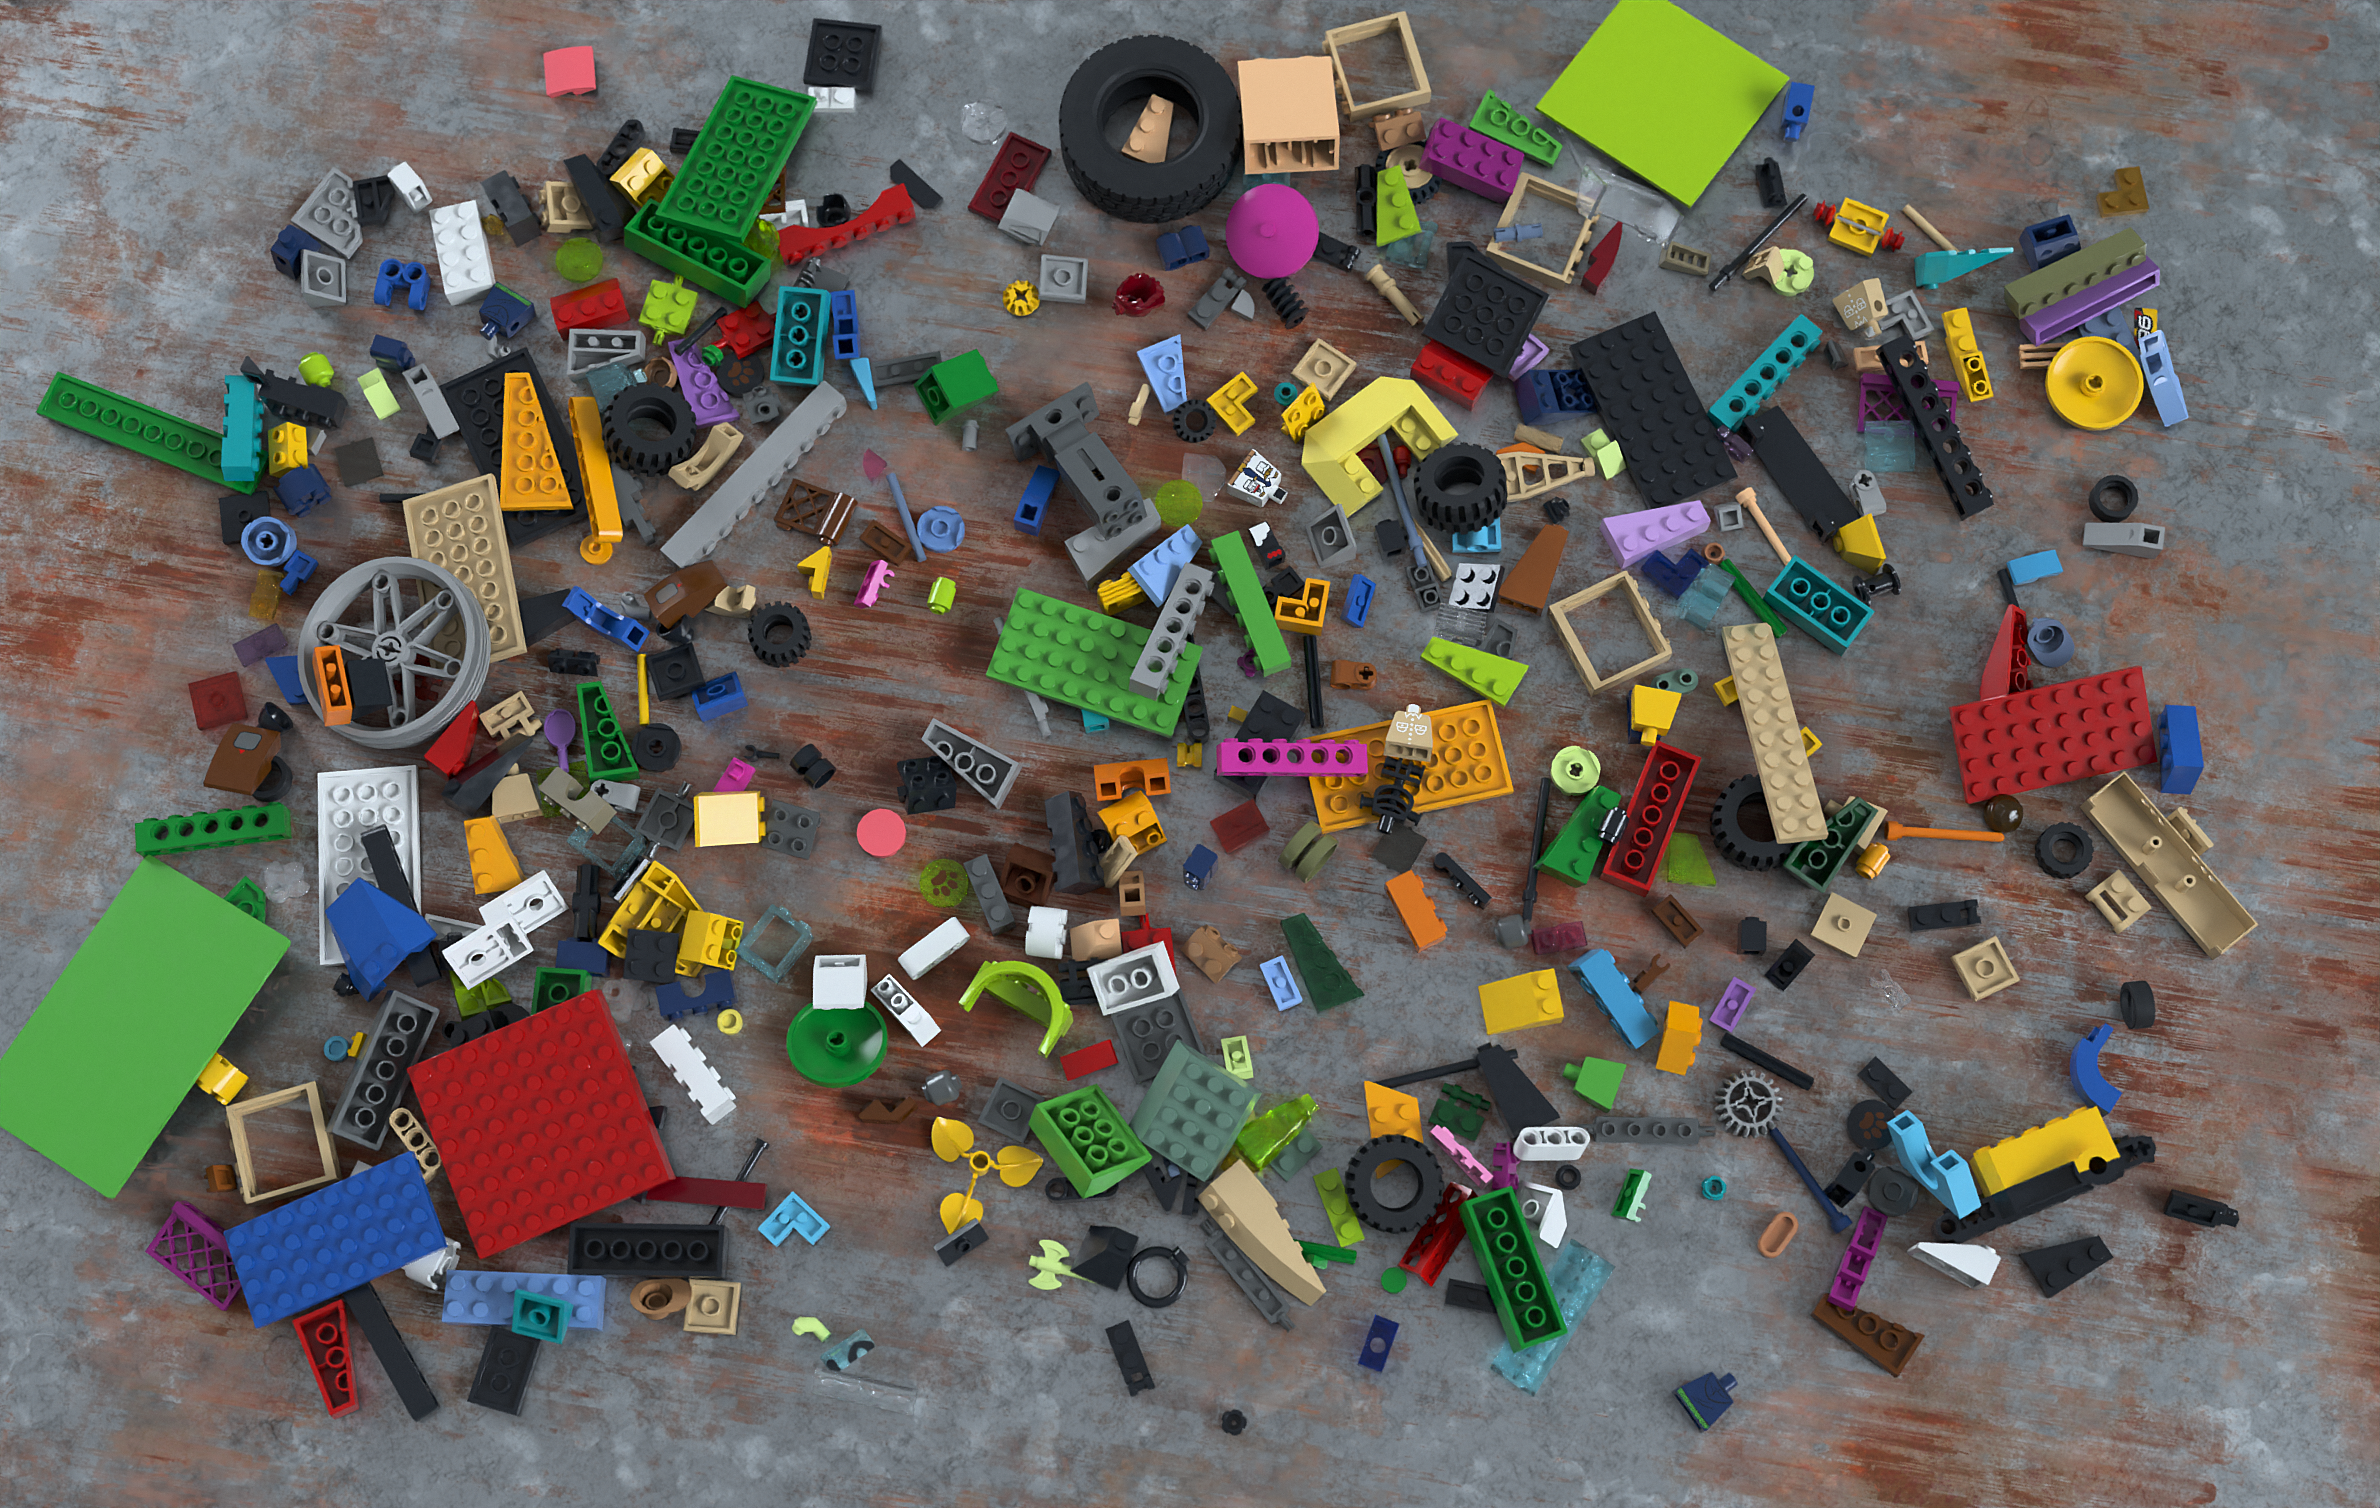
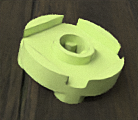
(1804, 272)
(1581, 759)

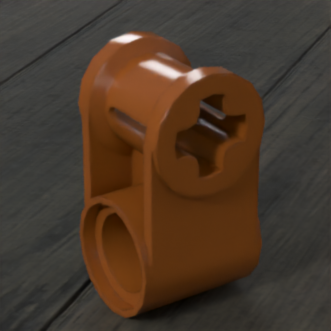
(1350, 675)

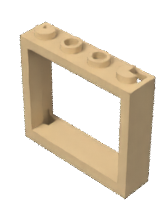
(1370, 28)
(1555, 194)
(1574, 649)
(239, 1142)

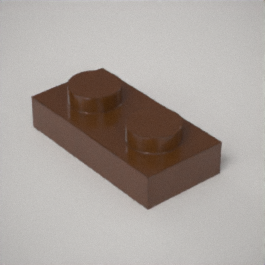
(885, 543)
(1677, 921)

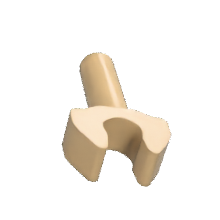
(1137, 407)

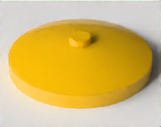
(2094, 383)

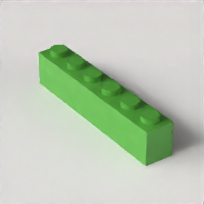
(1250, 603)

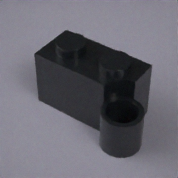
(473, 1028)

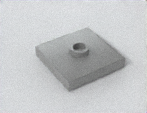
(1063, 279)

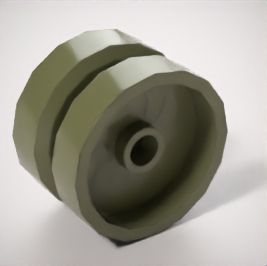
(1308, 851)

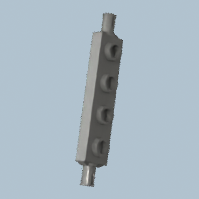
(1647, 1130)
(1247, 1276)

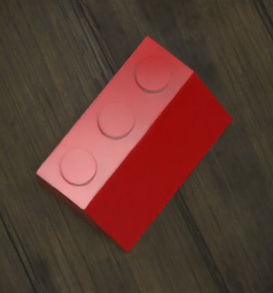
(590, 308)
(1450, 375)

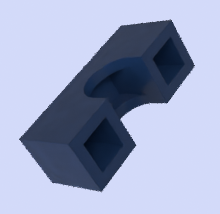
(719, 994)

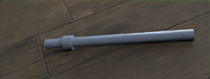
(1415, 542)

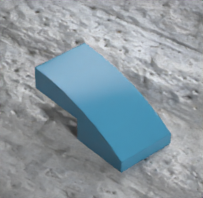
(2034, 566)

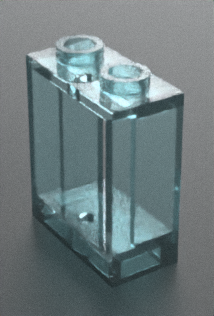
(636, 847)
(775, 974)

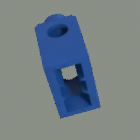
(1796, 110)

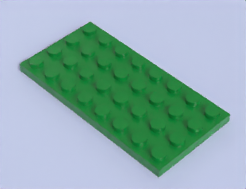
(736, 159)

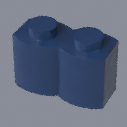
(1182, 247)
(391, 354)

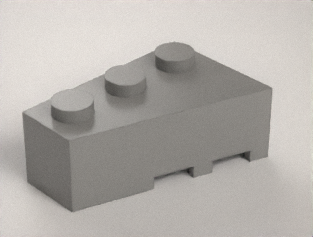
(601, 348)

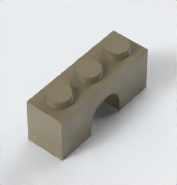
(590, 811)

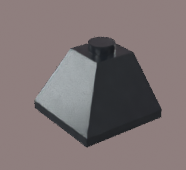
(1105, 1255)

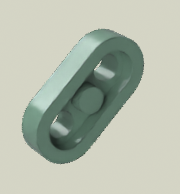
(1674, 681)

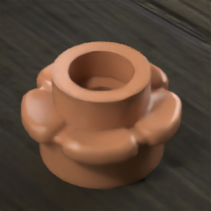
(1713, 548)

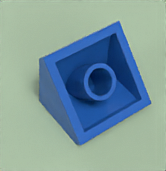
(719, 697)

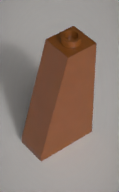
(1532, 576)

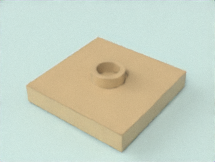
(1325, 368)
(1843, 925)
(1985, 969)
(712, 1307)

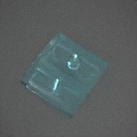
(1889, 446)

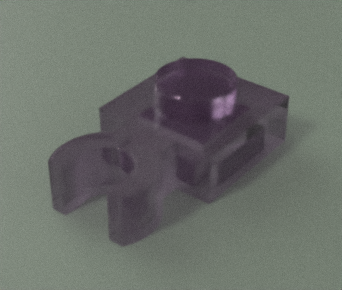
(1736, 446)

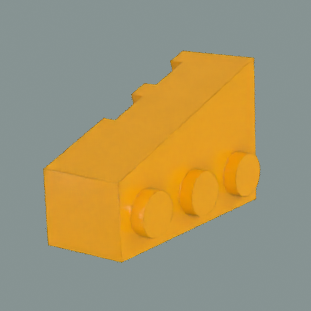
(490, 856)

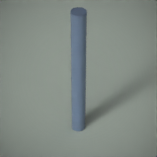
(906, 517)

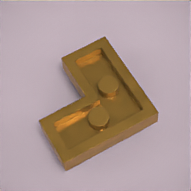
(2130, 195)

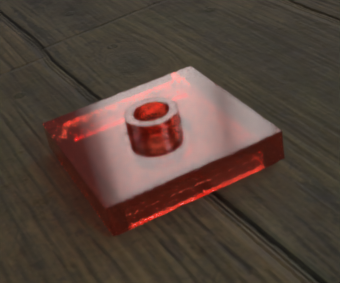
(218, 700)

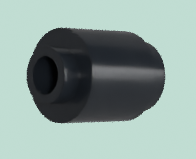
(1613, 826)

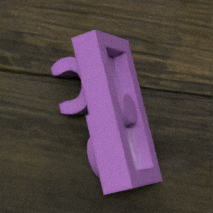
(1732, 1004)

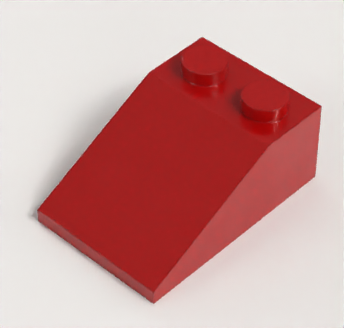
(454, 747)

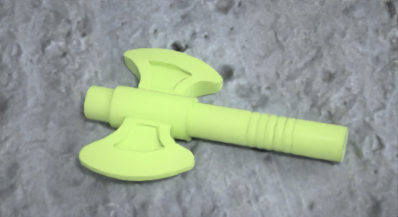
(1051, 1265)

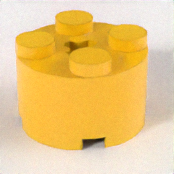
(221, 1079)

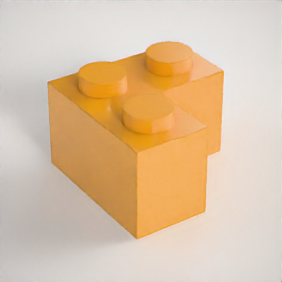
(1305, 614)
(1679, 1037)

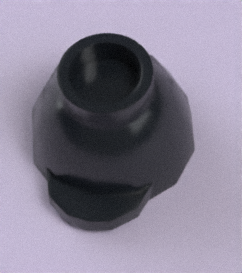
(679, 632)
(274, 718)

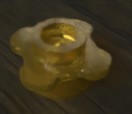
(492, 225)

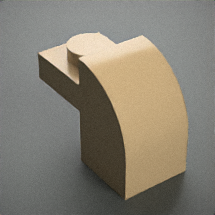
(733, 602)

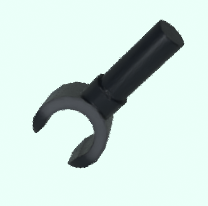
(759, 754)

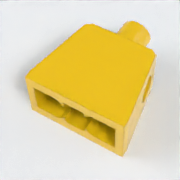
(1652, 712)

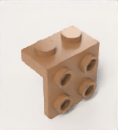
(1398, 129)

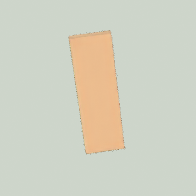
(1867, 359)

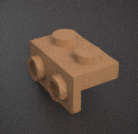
(1211, 952)

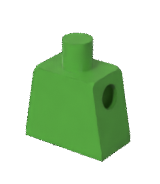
(1596, 1081)

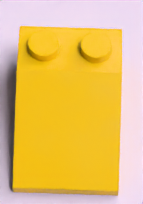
(1521, 1002)

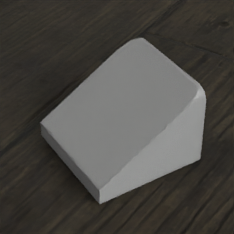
(315, 439)
(1728, 516)

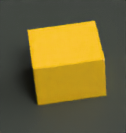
(1237, 715)

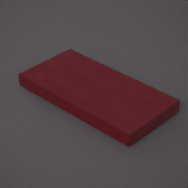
(1014, 167)

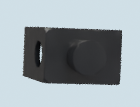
(1850, 1177)

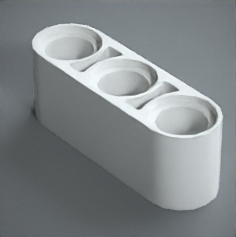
(934, 948)
(1551, 1143)

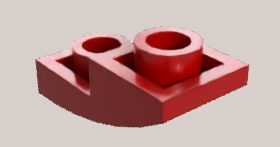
(1089, 1060)

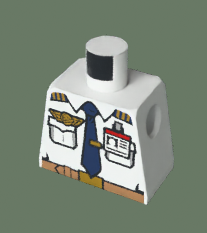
(1256, 481)

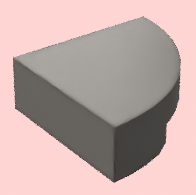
(1244, 306)

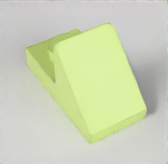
(378, 393)
(1605, 454)
(1237, 1056)

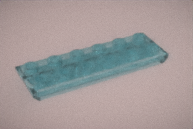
(1575, 1284)

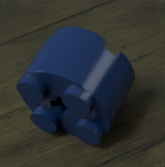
(302, 490)

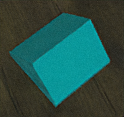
(540, 1316)

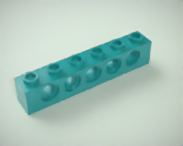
(1799, 331)

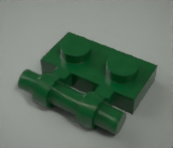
(1456, 1119)

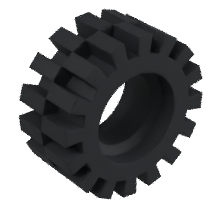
(1204, 410)

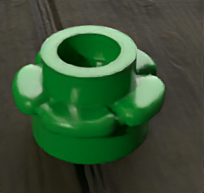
(711, 355)

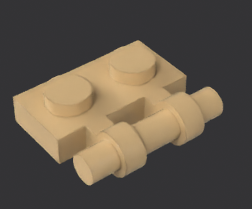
(508, 714)

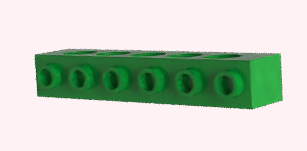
(149, 831)

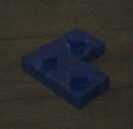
(1673, 577)

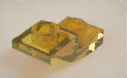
(267, 595)

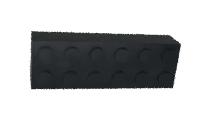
(648, 1250)

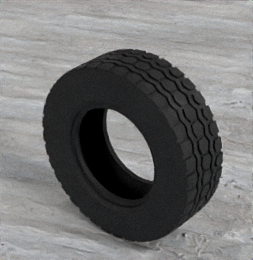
(1138, 70)

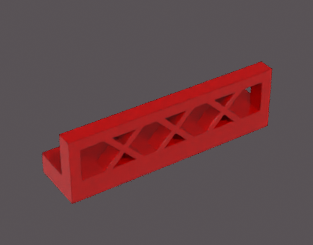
(1445, 1240)

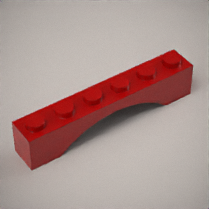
(801, 242)

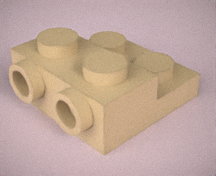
(562, 208)

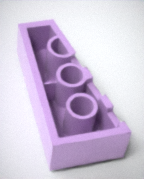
(1643, 532)

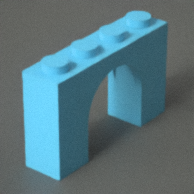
(1944, 1176)

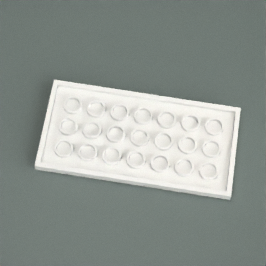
(347, 807)

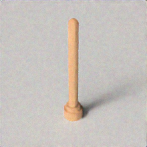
(1748, 500)

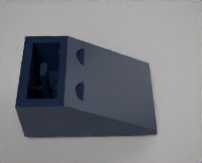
(2049, 241)
(1553, 396)

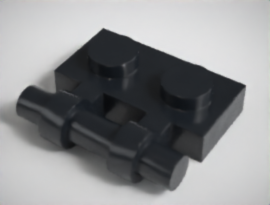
(1080, 989)

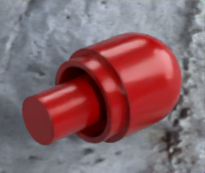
(1402, 460)

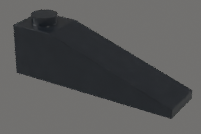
(476, 782)

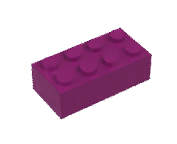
(1471, 160)

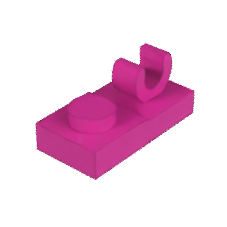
(873, 580)
(735, 777)

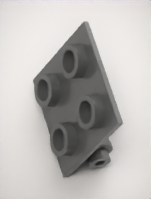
(820, 277)
(791, 829)

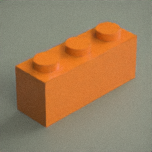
(332, 685)
(1415, 910)

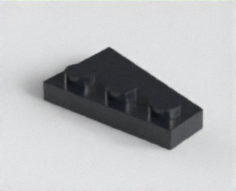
(2065, 1263)

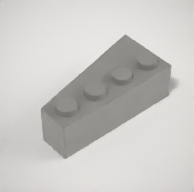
(1096, 557)
(978, 764)

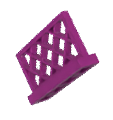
(1881, 383)
(213, 1234)

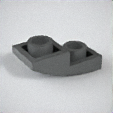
(1424, 586)

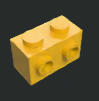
(287, 448)

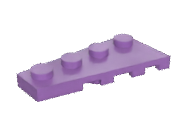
(701, 388)

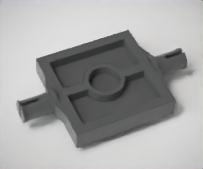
(667, 820)

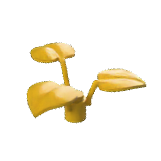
(953, 1139)

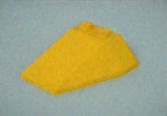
(653, 904)

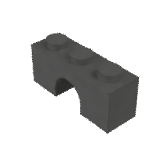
(990, 895)

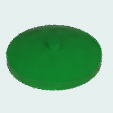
(837, 1044)

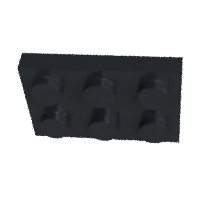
(504, 1370)

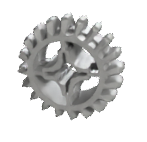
(1747, 1093)

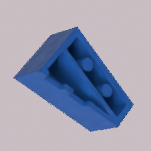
(2179, 749)

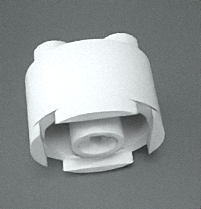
(1046, 932)
(434, 1268)

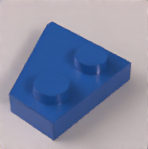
(287, 677)

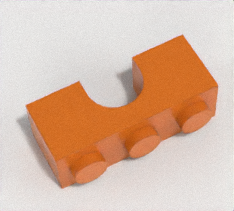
(1146, 774)

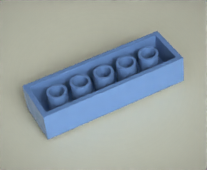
(488, 1297)

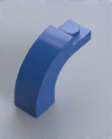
(846, 325)
(605, 622)
(2085, 1073)

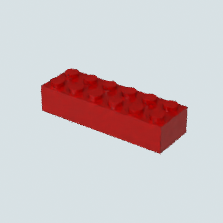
(1652, 818)

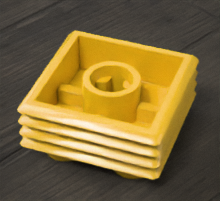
(1120, 595)

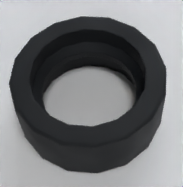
(2123, 485)
(283, 786)
(2137, 1004)

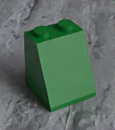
(956, 386)

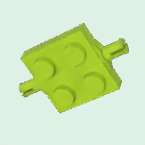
(668, 309)

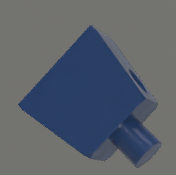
(287, 250)

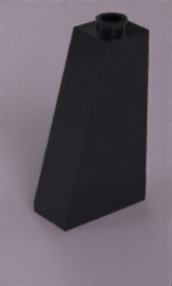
(543, 616)
(1512, 1091)

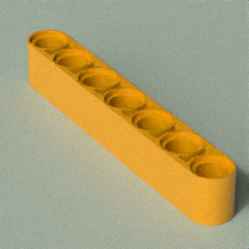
(595, 470)

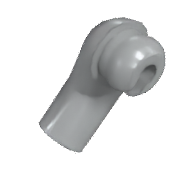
(494, 350)

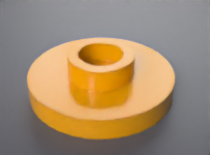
(594, 552)

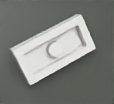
(833, 99)

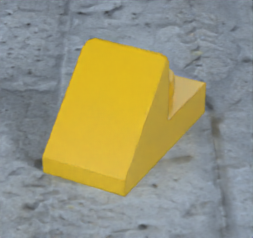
(817, 565)

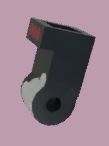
(1266, 545)

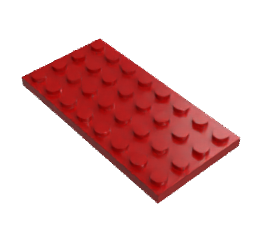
(2053, 734)

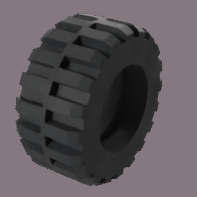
(653, 403)
(1464, 511)
(1732, 839)
(1428, 1191)

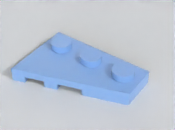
(1165, 372)

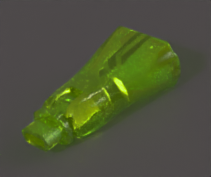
(1274, 1130)

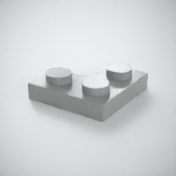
(1908, 312)

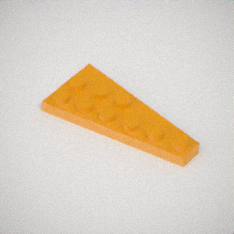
(529, 462)

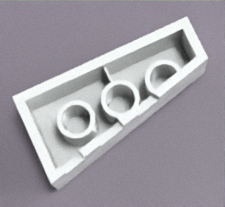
(693, 1074)

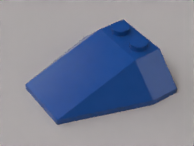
(375, 934)

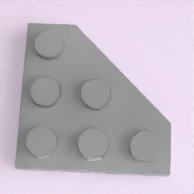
(332, 214)

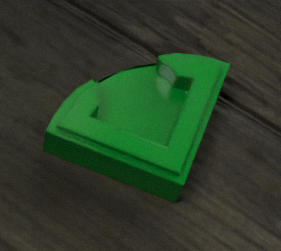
(1316, 1261)

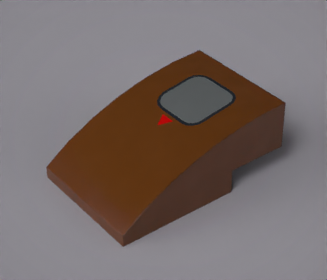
(685, 592)
(242, 759)

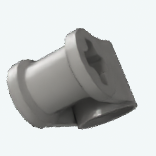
(1869, 498)
(620, 795)

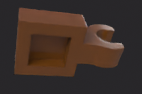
(1644, 980)

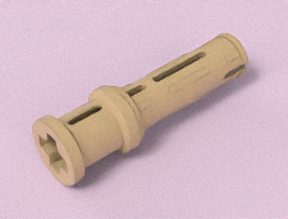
(1388, 288)

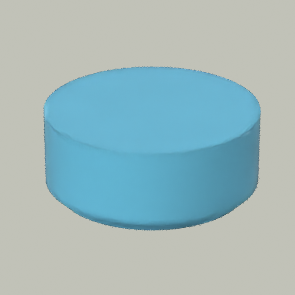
(336, 1048)

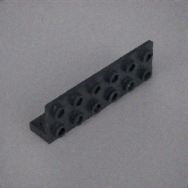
(1799, 472)

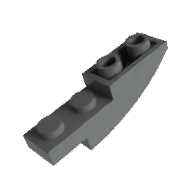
(628, 496)

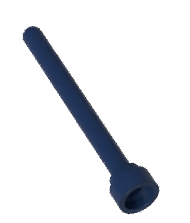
(1838, 1220)

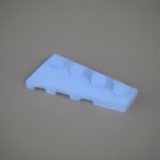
(1162, 566)

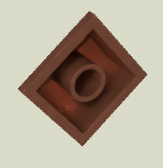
(1027, 876)

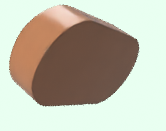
(1777, 1235)

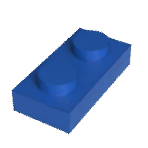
(1358, 601)

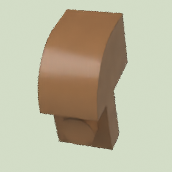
(1132, 893)

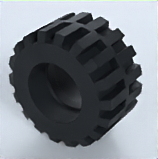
(774, 616)

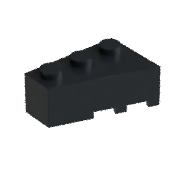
(512, 207)
(302, 401)

